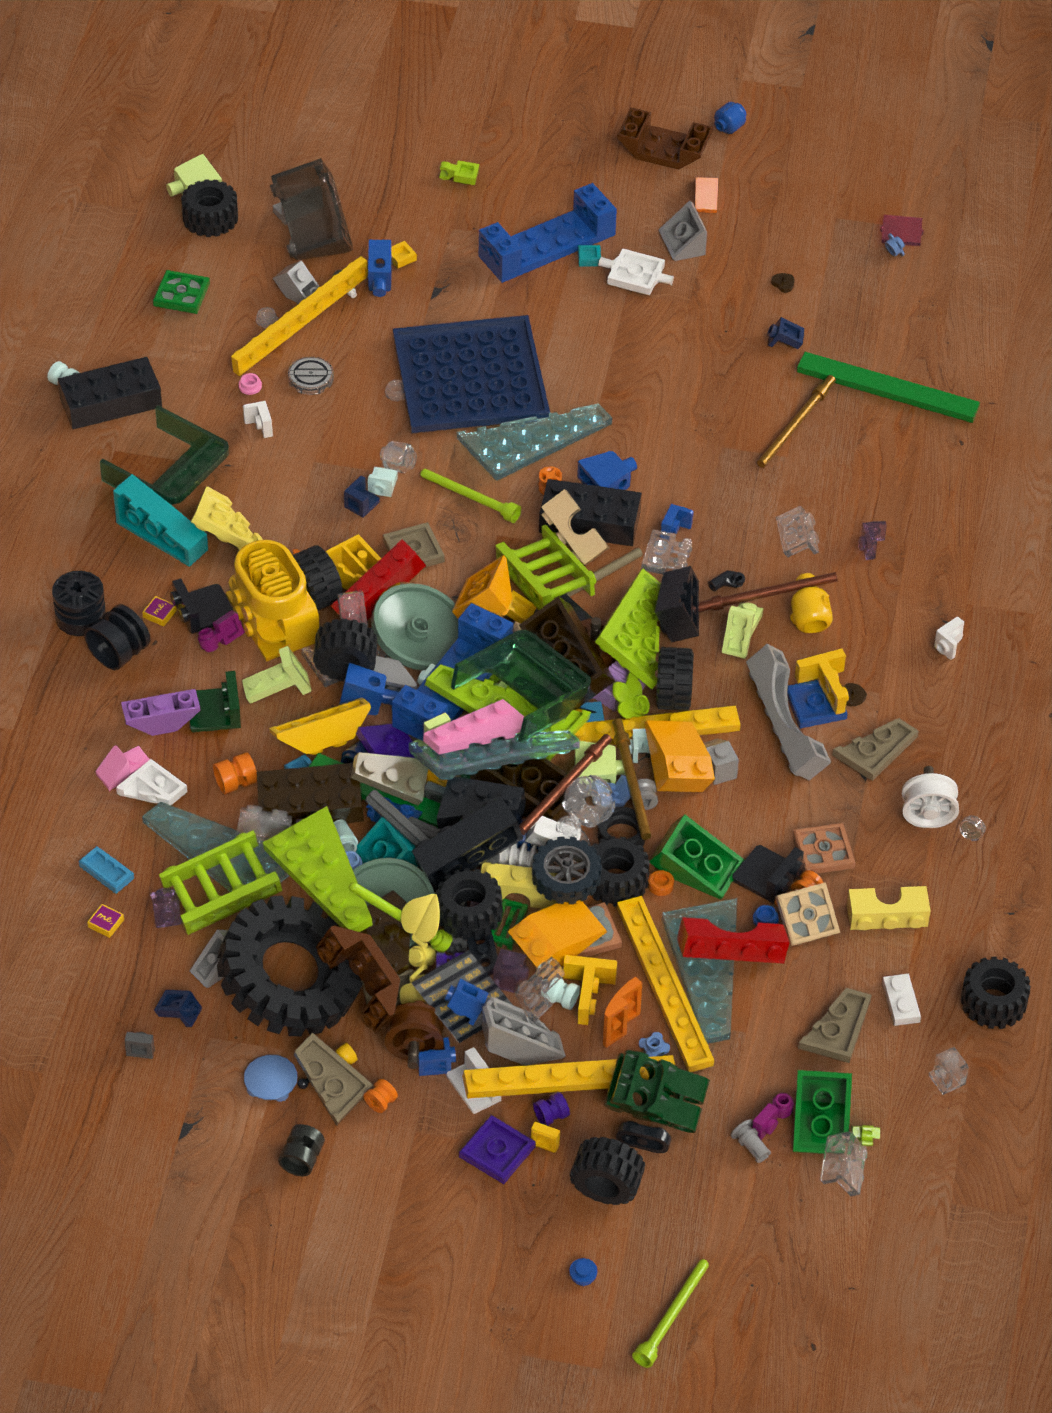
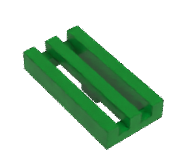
(502, 940)

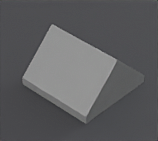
(685, 234)

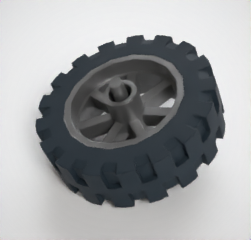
(563, 852)

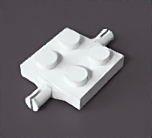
(636, 271)

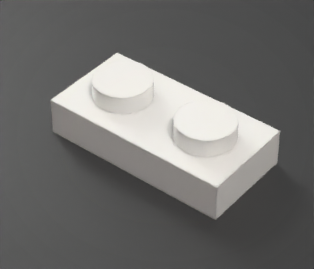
(901, 999)

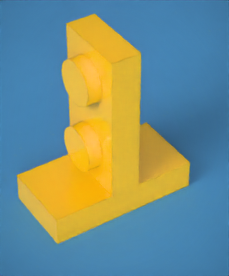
(825, 669)
(591, 973)

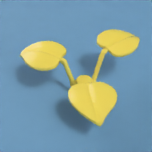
(422, 919)

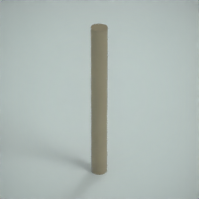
(612, 567)

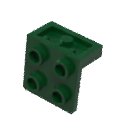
(218, 707)

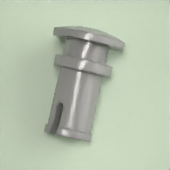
(749, 1138)

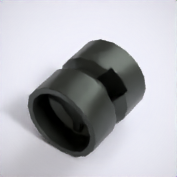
(301, 1150)

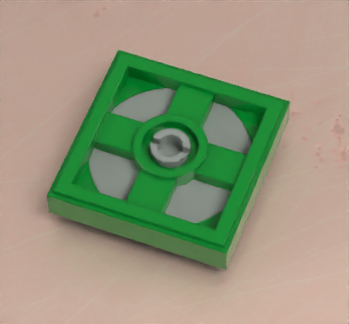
(181, 291)

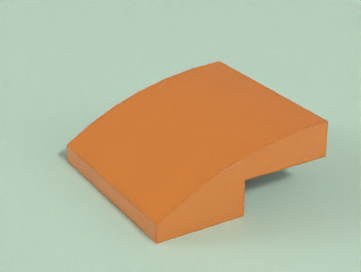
(621, 1010)

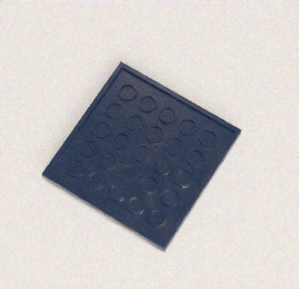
(470, 373)

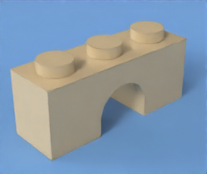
(560, 512)

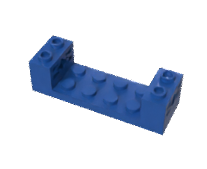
(588, 223)
(475, 632)

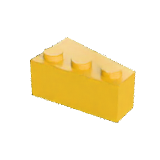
(353, 560)

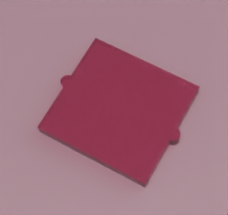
(906, 228)

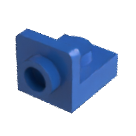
(676, 518)
(437, 1061)

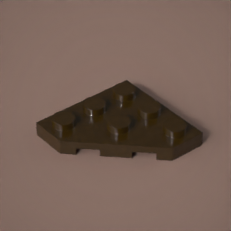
(390, 934)

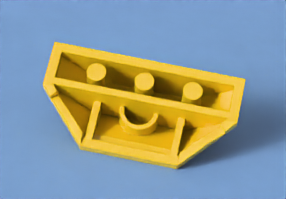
(324, 728)

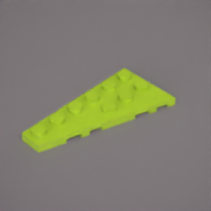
(633, 631)
(480, 694)
(319, 865)

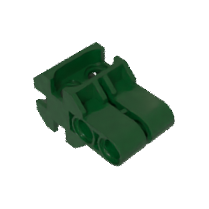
(663, 1081)

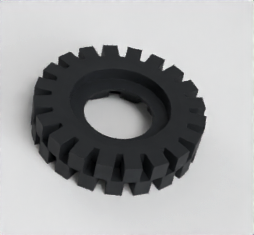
(244, 973)

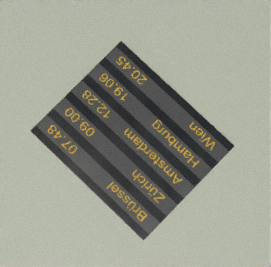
(437, 982)

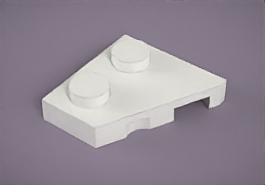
(152, 785)

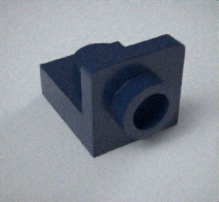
(785, 332)
(180, 1005)

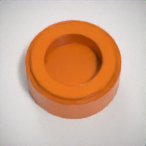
(661, 883)

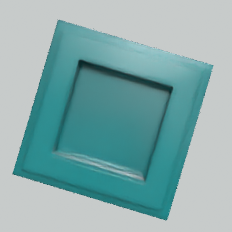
(589, 255)

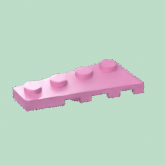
(477, 727)

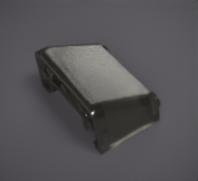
(312, 211)

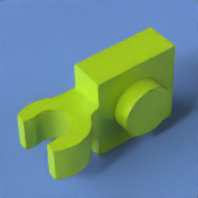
(462, 172)
(866, 1134)

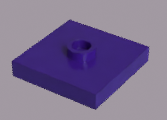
(385, 740)
(497, 1149)

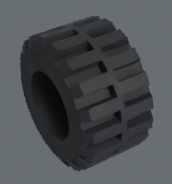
(209, 208)
(321, 576)
(342, 644)
(675, 678)
(626, 857)
(469, 887)
(999, 976)
(607, 1171)

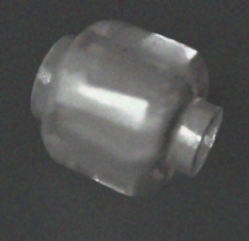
(398, 456)

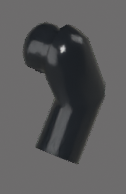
(728, 579)

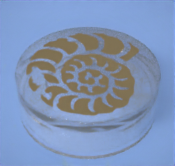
(972, 828)

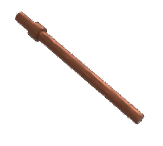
(718, 602)
(591, 755)

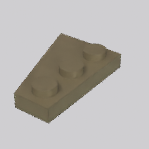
(877, 750)
(392, 774)
(839, 1028)
(332, 1077)

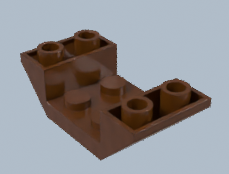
(662, 145)
(371, 966)

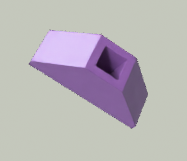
(161, 712)

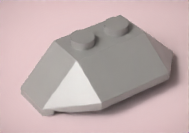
(516, 1037)

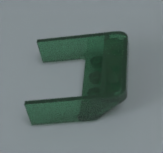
(189, 470)
(534, 673)

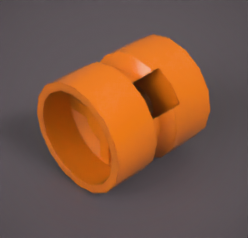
(235, 773)

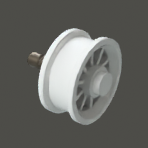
(930, 800)

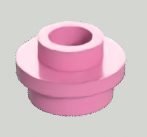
(250, 384)

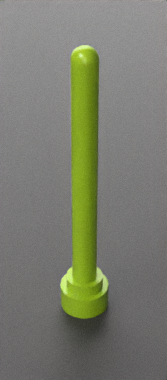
(509, 511)
(440, 942)
(646, 1353)

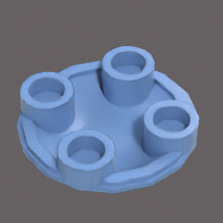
(270, 1078)

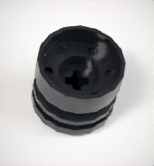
(78, 601)
(117, 637)

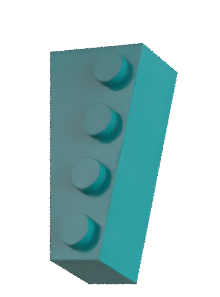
(157, 521)

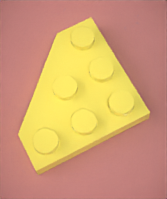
(217, 517)

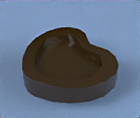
(783, 281)
(856, 694)

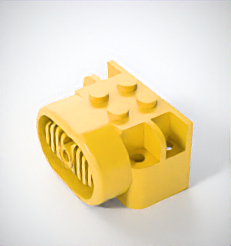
(272, 598)

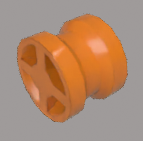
(548, 473)
(807, 879)
(380, 1095)

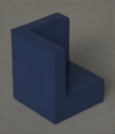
(359, 499)

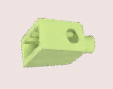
(190, 172)
(605, 767)

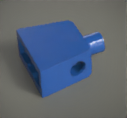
(379, 273)
(606, 470)
(367, 684)

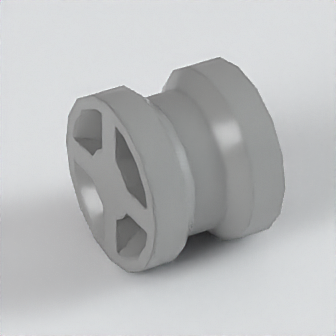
(648, 793)

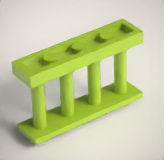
(532, 584)
(230, 903)

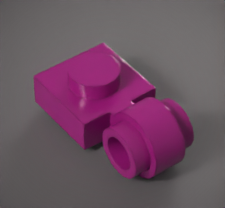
(226, 630)
(766, 1121)

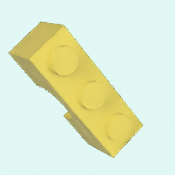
(517, 880)
(868, 912)

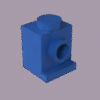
(466, 1000)

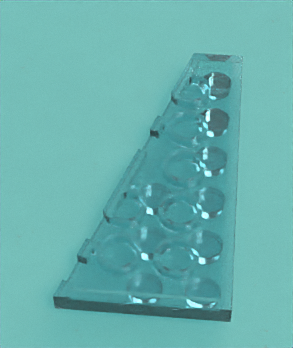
(529, 439)
(494, 754)
(197, 835)
(706, 980)

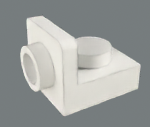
(259, 414)
(948, 637)

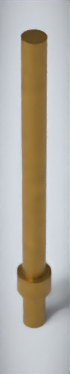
(818, 394)
(622, 743)

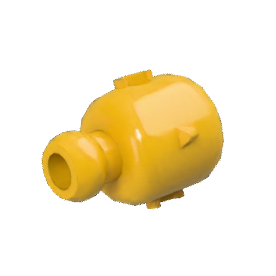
(811, 608)

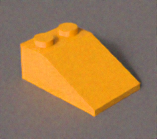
(487, 589)
(678, 757)
(557, 932)

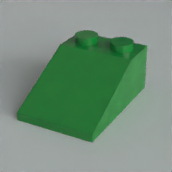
(696, 858)
(821, 1109)

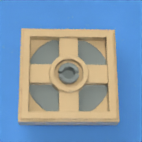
(807, 914)

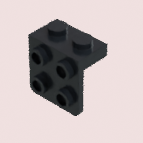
(200, 606)
(768, 872)

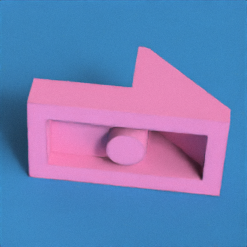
(119, 766)

